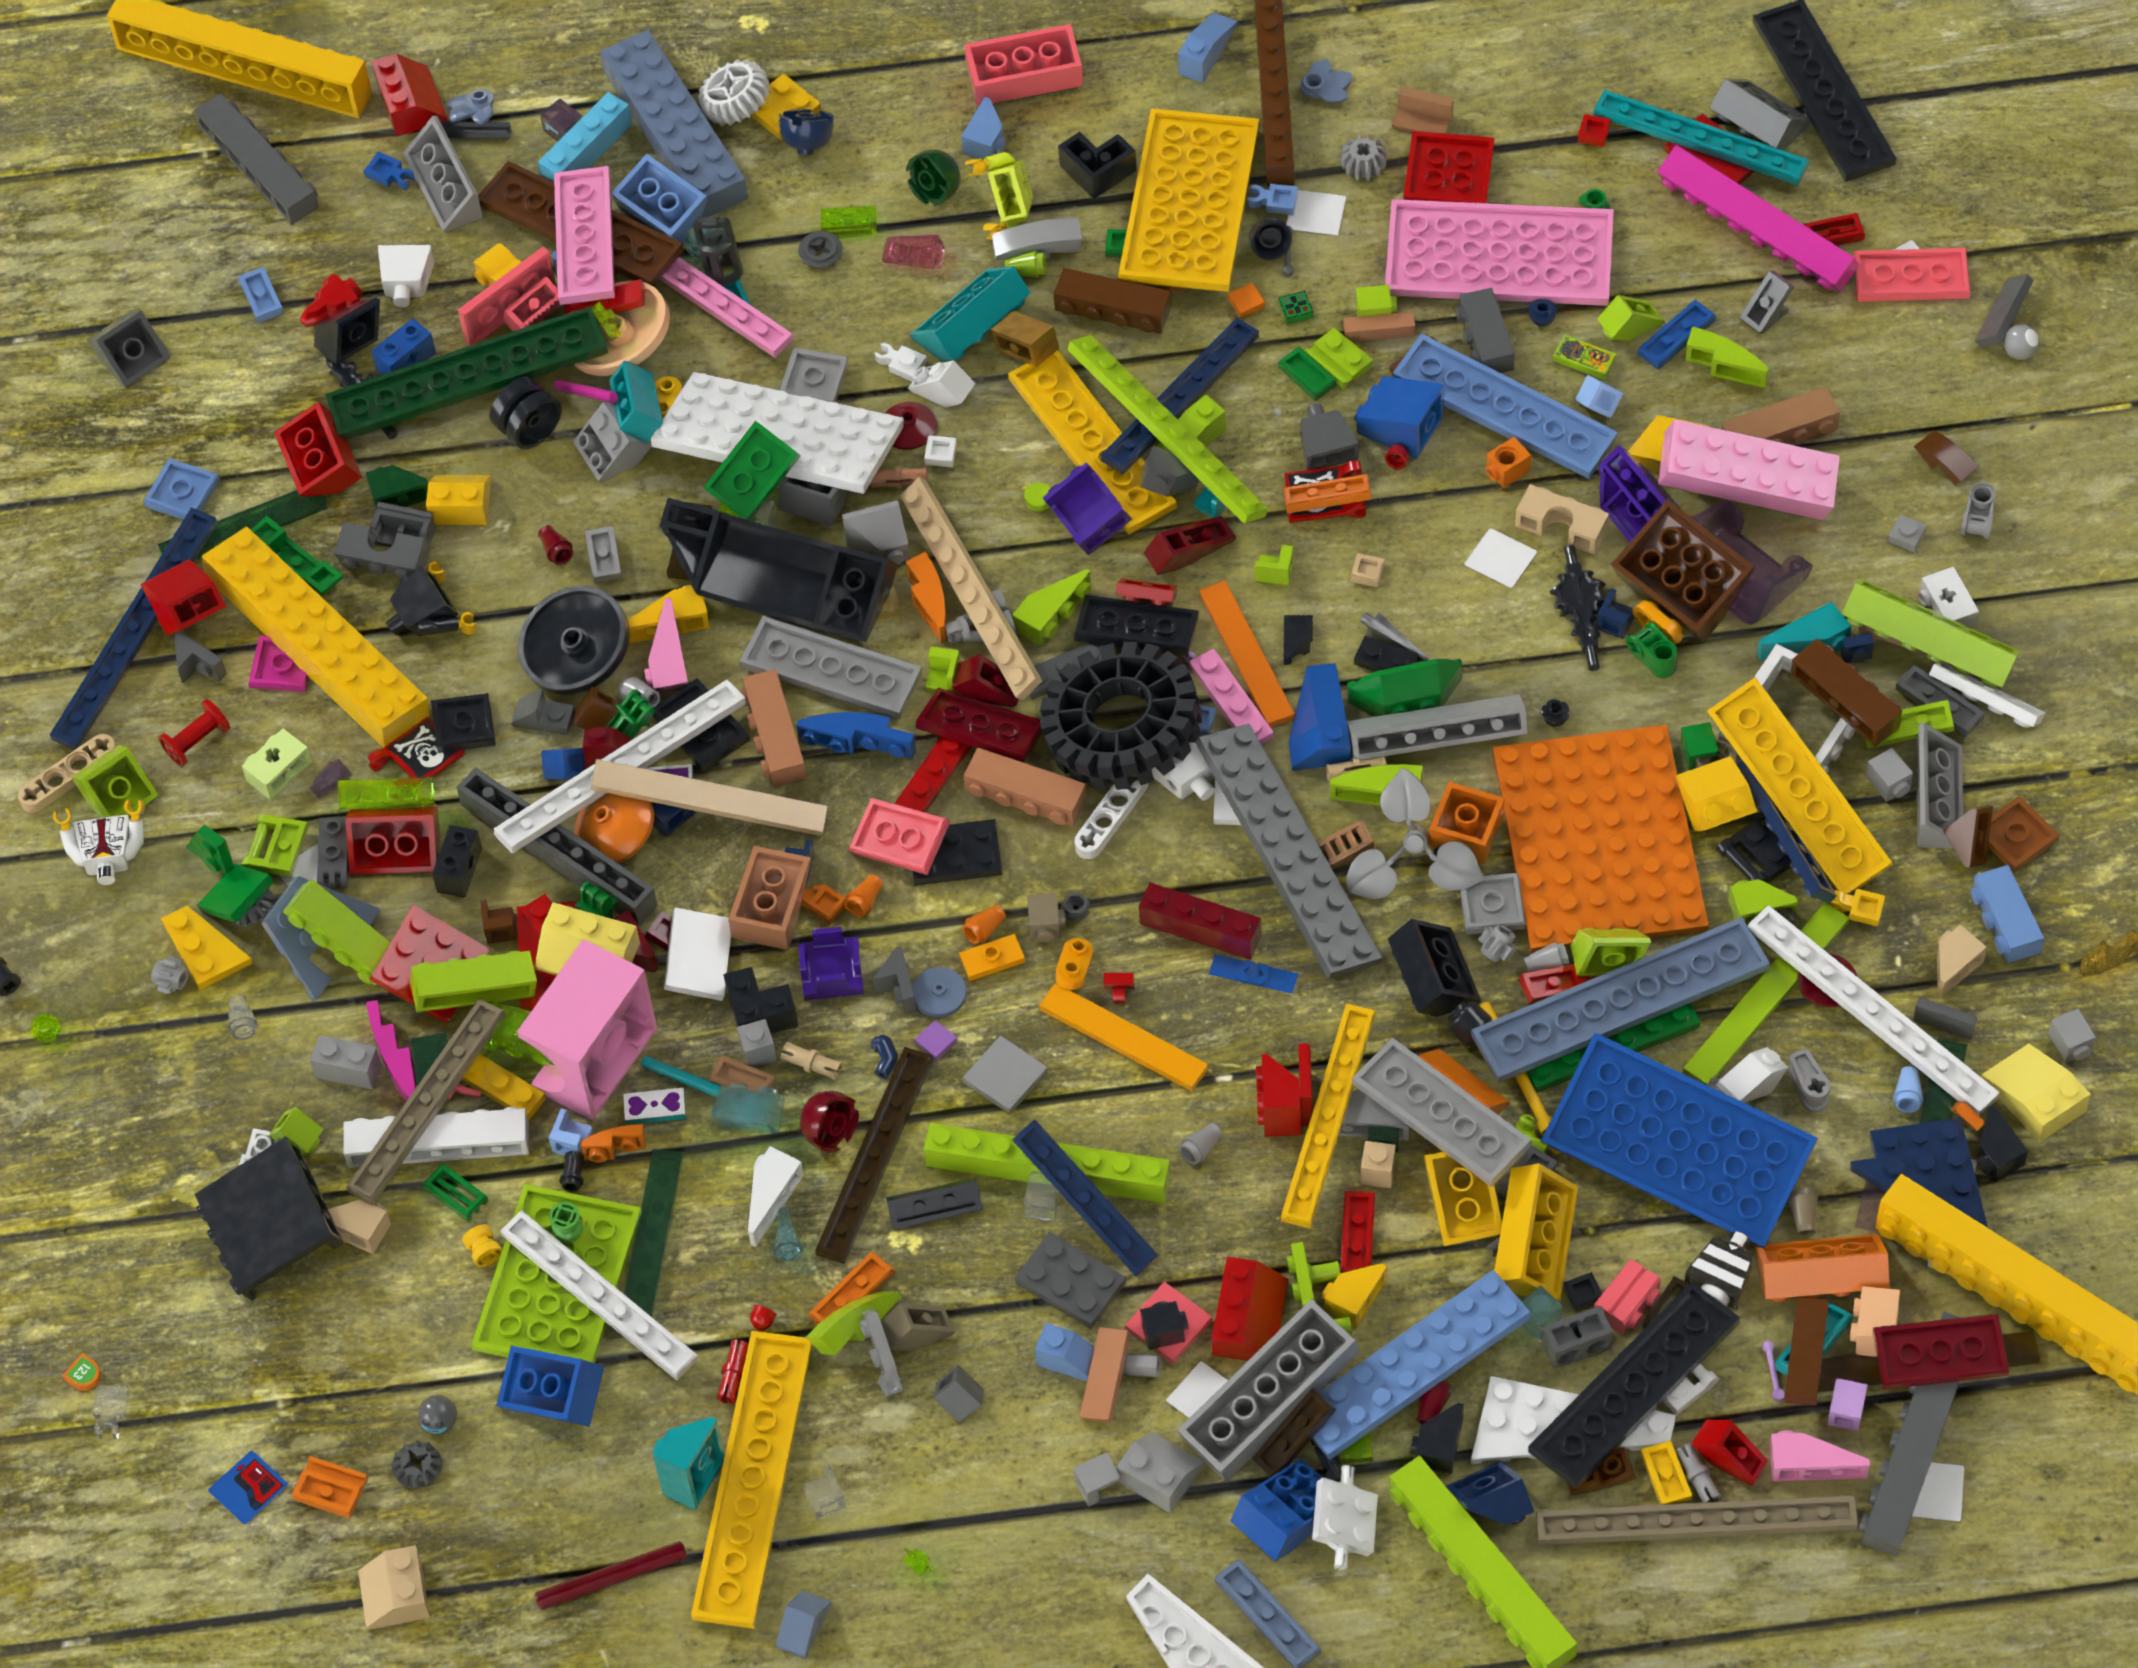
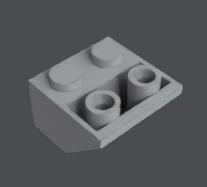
(606, 447)

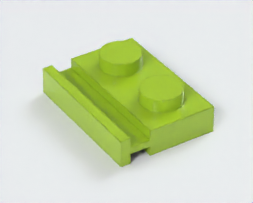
(1340, 357)

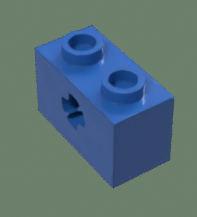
(404, 348)

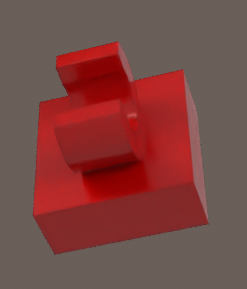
(1119, 983)

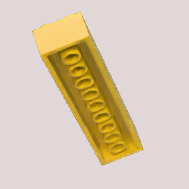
(241, 55)
(315, 637)
(2011, 1280)

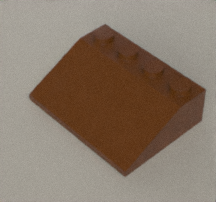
(1683, 570)

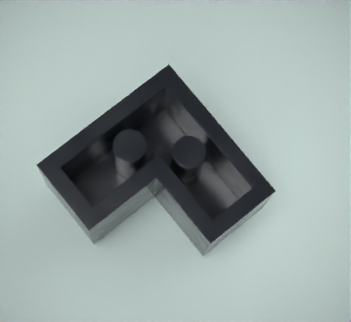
(1098, 167)
(753, 1005)

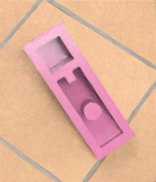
(666, 659)
(1807, 1459)

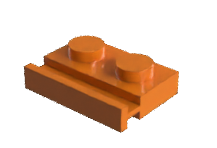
(329, 1487)

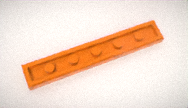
(1246, 654)

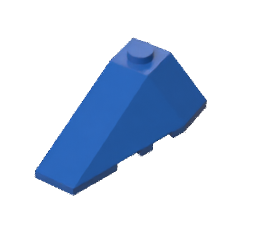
(1320, 721)

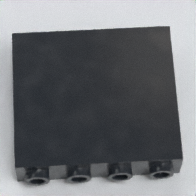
(266, 1216)

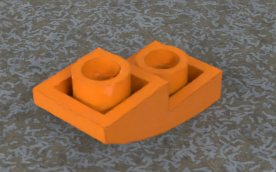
(603, 1144)

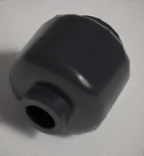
(1465, 1019)

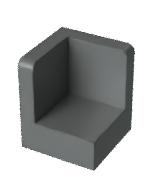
(958, 1393)

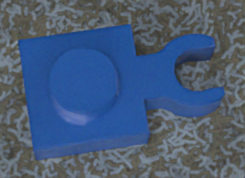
(386, 170)

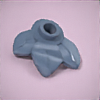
(1328, 83)
(476, 105)

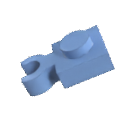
(1278, 199)

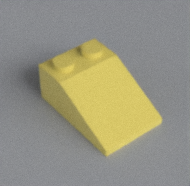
(2038, 1091)

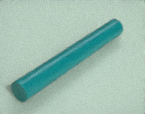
(680, 1076)

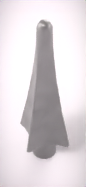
(1383, 630)

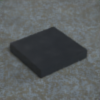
(463, 723)

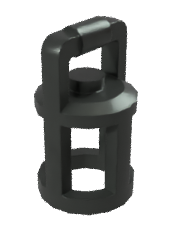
(718, 243)

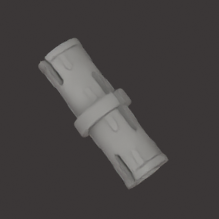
(1698, 1474)

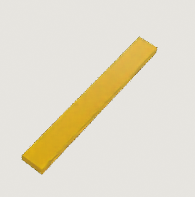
(1328, 1116)

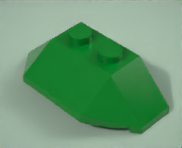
(1406, 687)

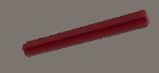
(610, 1575)

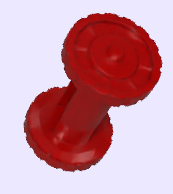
(193, 733)

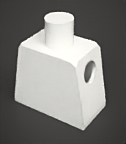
(405, 271)
(1188, 776)

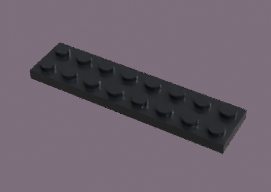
(1824, 90)
(1633, 1385)

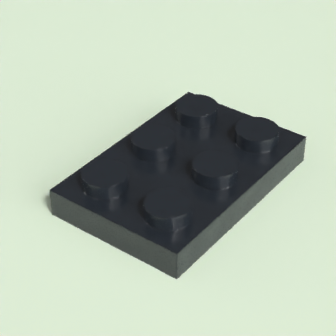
(713, 743)
(965, 853)

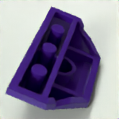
(1629, 492)

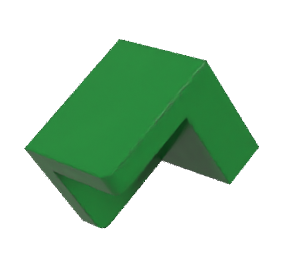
(1697, 742)

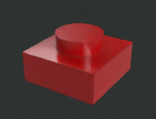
(1594, 130)

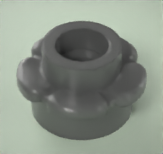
(1075, 900)

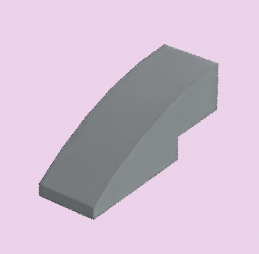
(1045, 236)

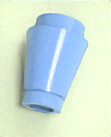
(1908, 1092)

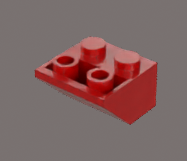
(182, 596)
(1277, 1099)

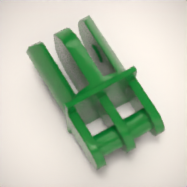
(632, 718)
(595, 901)

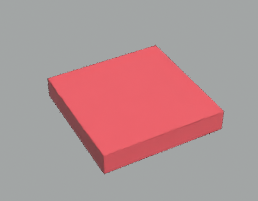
(1197, 1320)

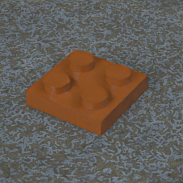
(2019, 834)

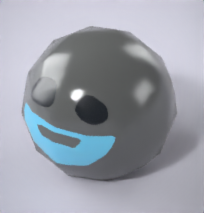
(437, 1414)

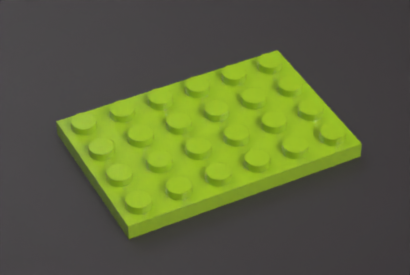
(531, 1307)

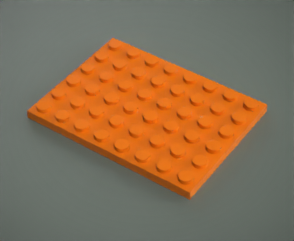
(1600, 836)

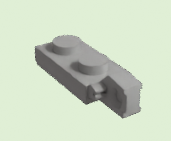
(881, 1354)

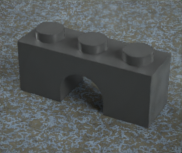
(357, 550)

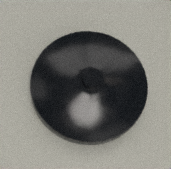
(573, 640)

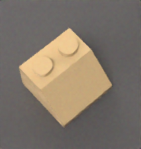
(393, 1588)

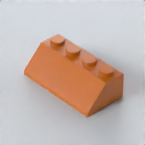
(1822, 1267)

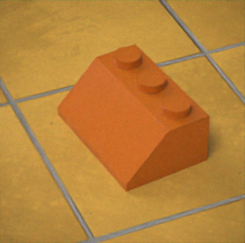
(1466, 1080)

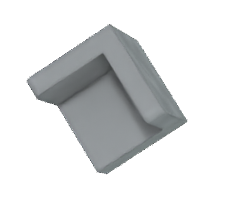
(1095, 1476)

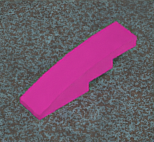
(396, 1061)

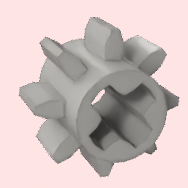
(1497, 943)
(169, 975)

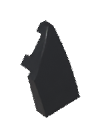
(1297, 636)

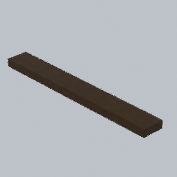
(874, 1155)
(2019, 1348)

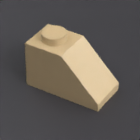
(1957, 958)
(361, 1223)

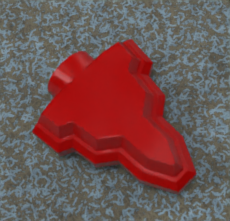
(330, 300)

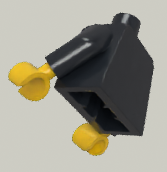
(425, 606)

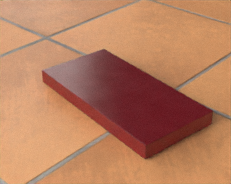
(980, 724)
(1940, 1351)

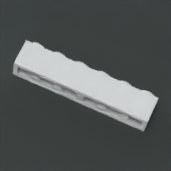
(447, 1136)

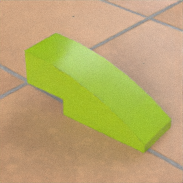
(1726, 358)
(1368, 783)
(844, 1324)

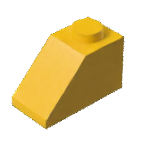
(1354, 1292)

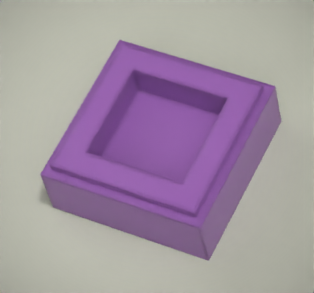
(935, 1040)

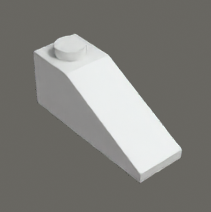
(772, 1185)

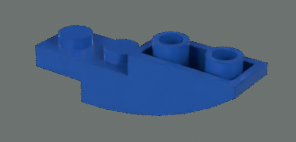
(848, 729)

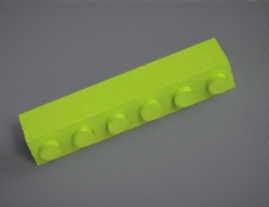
(1931, 633)

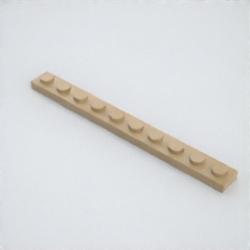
(971, 589)

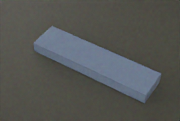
(1267, 1615)

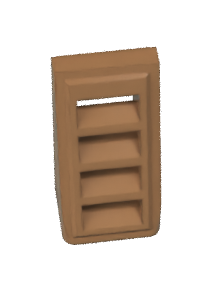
(1348, 835)

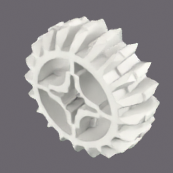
(734, 92)

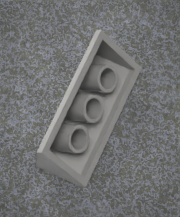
(443, 177)
(1937, 786)

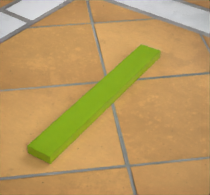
(1760, 1002)

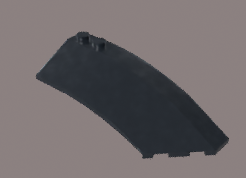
(778, 571)

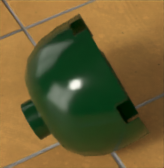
(933, 176)

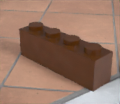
(1112, 300)
(1846, 692)

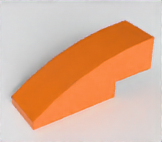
(927, 593)

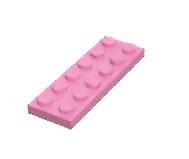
(584, 235)

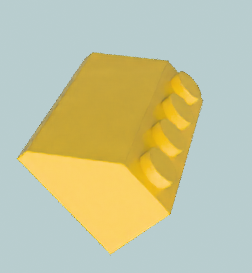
(1536, 1230)

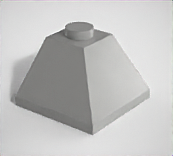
(878, 532)

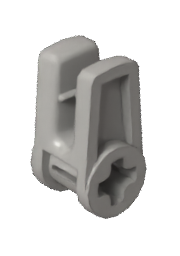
(1809, 1081)

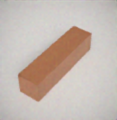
(1379, 326)

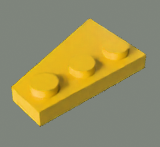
(203, 948)

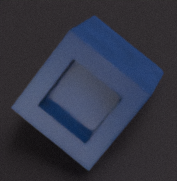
(562, 763)

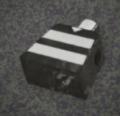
(1723, 1266)

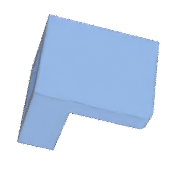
(1599, 396)
(568, 1134)

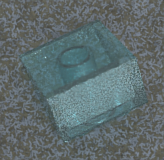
(749, 1109)

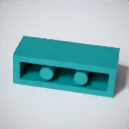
(637, 401)

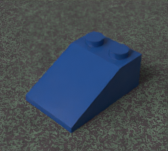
(550, 1385)

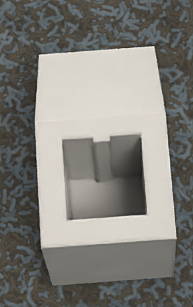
(942, 383)

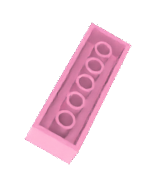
(1748, 469)

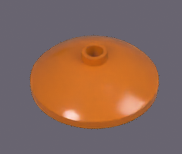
(616, 825)

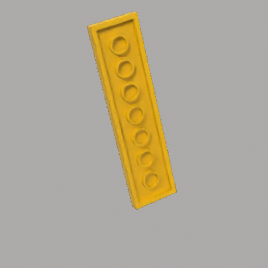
(1085, 433)
(1799, 787)

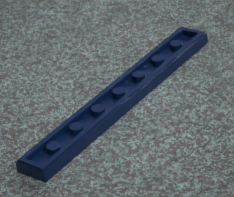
(1183, 392)

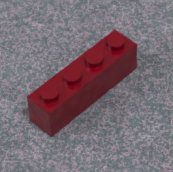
(1200, 921)

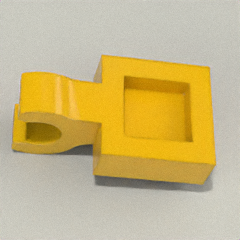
(1863, 906)

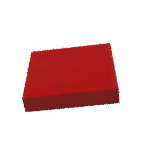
(1305, 1083)

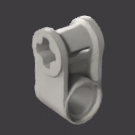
(1978, 514)

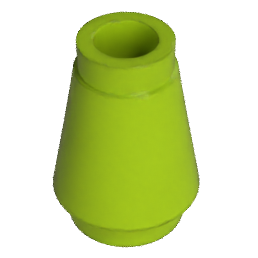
(1029, 264)

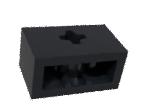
(457, 861)

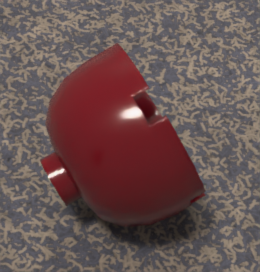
(828, 1119)

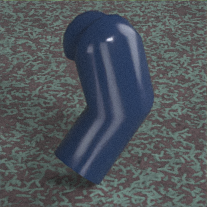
(888, 1054)

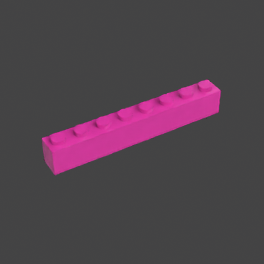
(1758, 219)

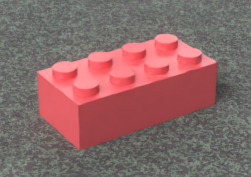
(1024, 64)

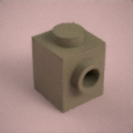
(1045, 917)

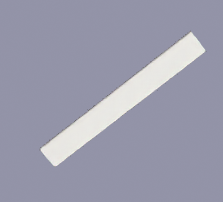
(599, 1295)

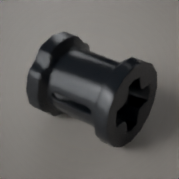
(8, 981)

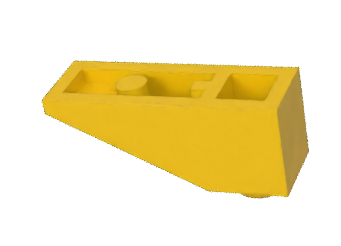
(688, 610)

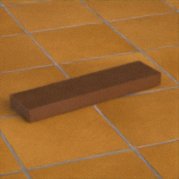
(1806, 1351)

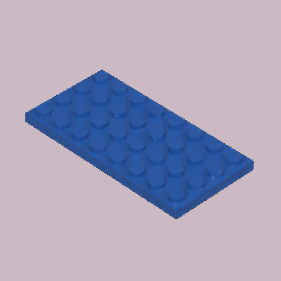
(1679, 1140)

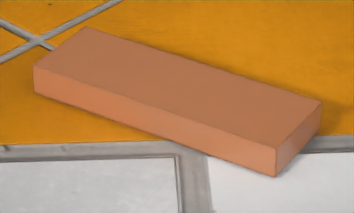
(1105, 1375)

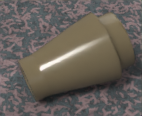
(1804, 1209)

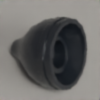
(1270, 238)

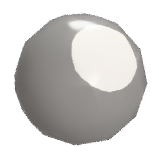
(2021, 342)

